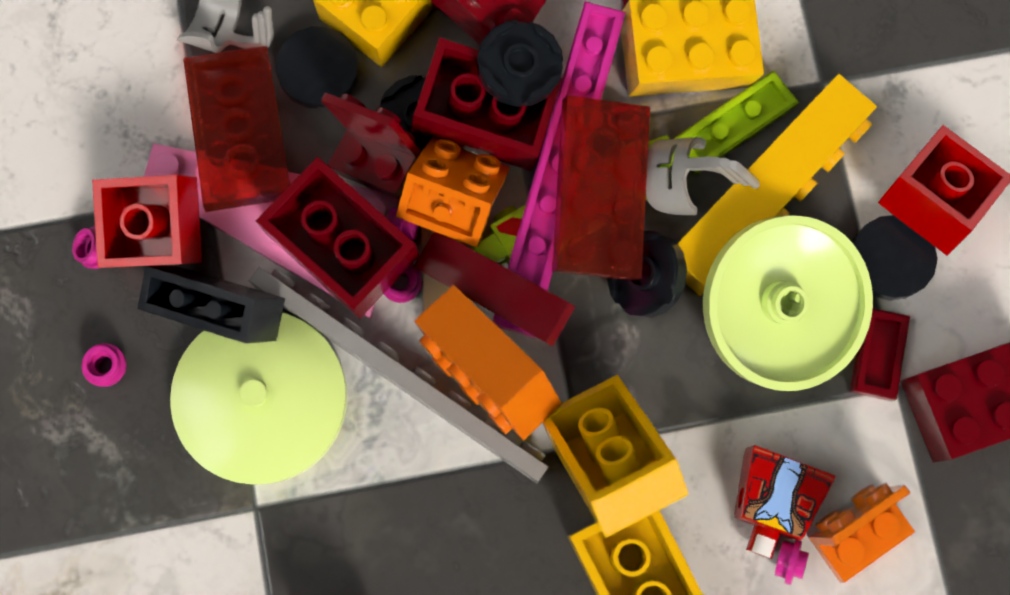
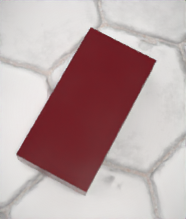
(881, 356)

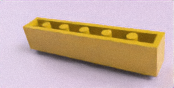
(783, 173)

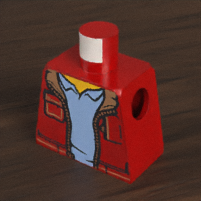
(778, 498)

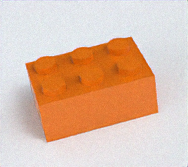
(486, 364)

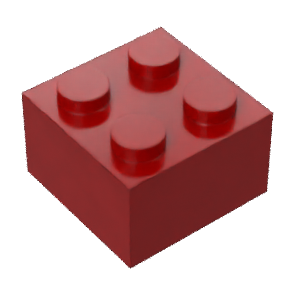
(945, 190)
(147, 221)

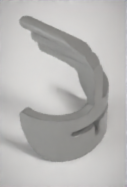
(208, 18)
(677, 199)

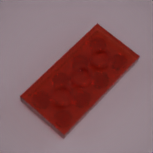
(236, 128)
(601, 188)

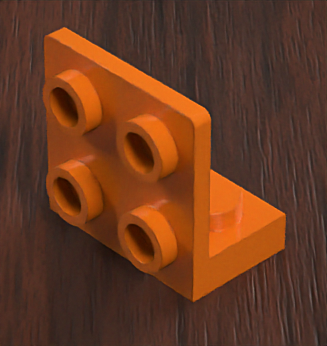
(451, 190)
(863, 532)

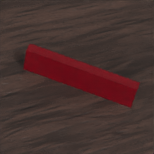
(495, 287)

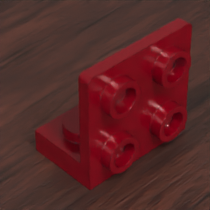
(374, 146)

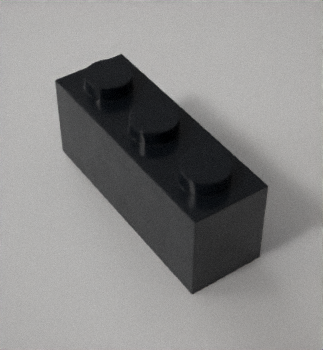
(211, 304)

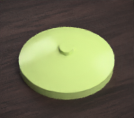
(788, 302)
(259, 406)

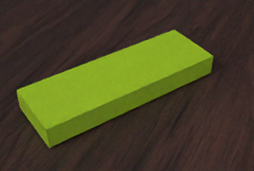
(741, 117)

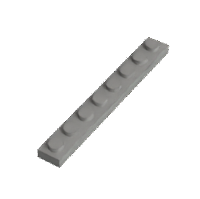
(415, 383)

